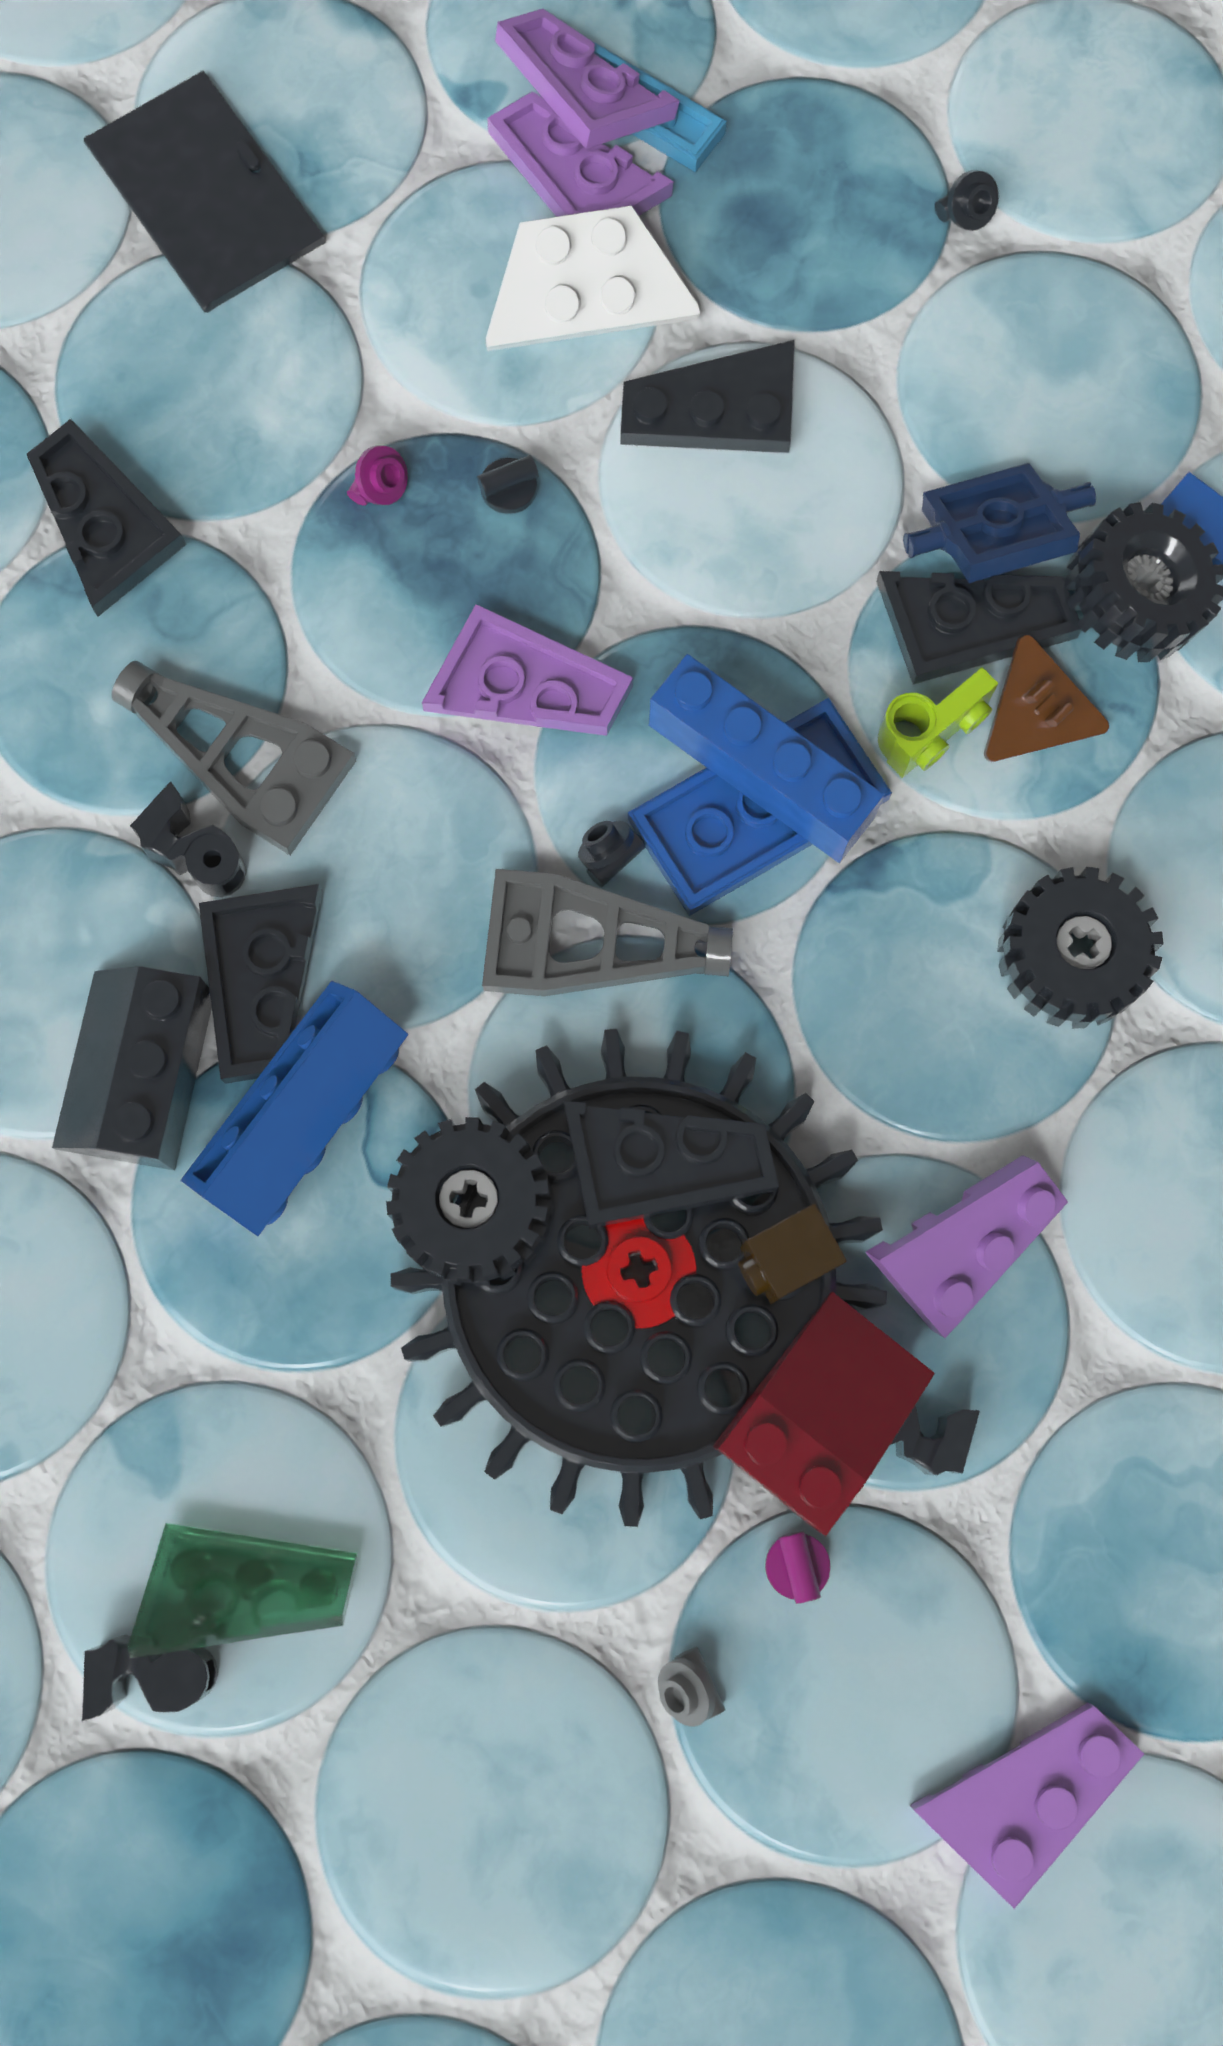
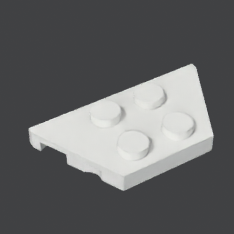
(585, 280)

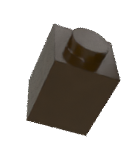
(790, 1255)

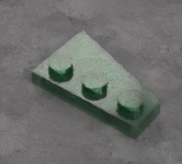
(237, 1589)

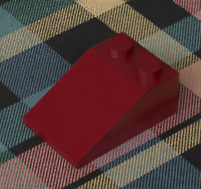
(825, 1413)

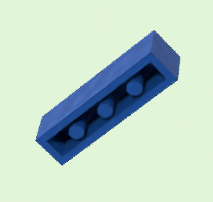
(764, 758)
(296, 1107)

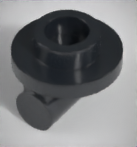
(970, 201)
(509, 484)
(608, 849)

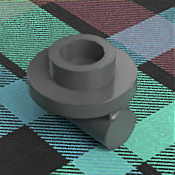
(689, 1690)

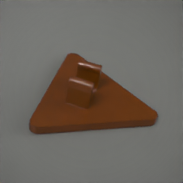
(1039, 707)

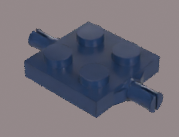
(1000, 522)

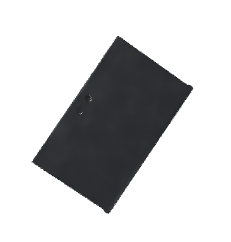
(193, 187)

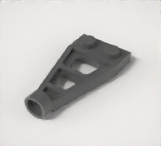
(292, 791)
(521, 935)

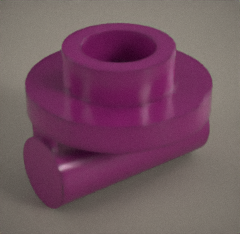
(379, 477)
(798, 1567)

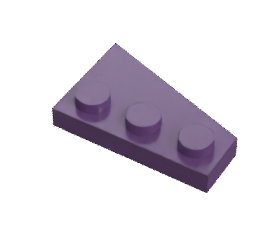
(579, 86)
(565, 171)
(525, 679)
(966, 1249)
(1032, 1800)

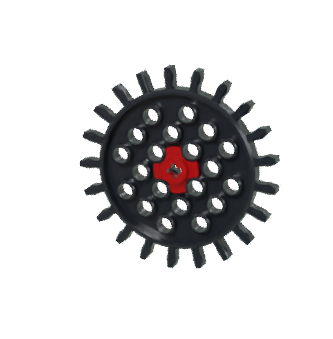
(686, 1422)

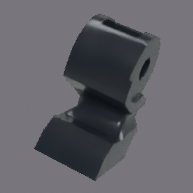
(205, 853)
(942, 1451)
(167, 1679)

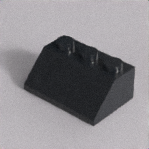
(135, 1066)

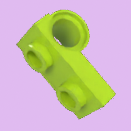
(961, 709)

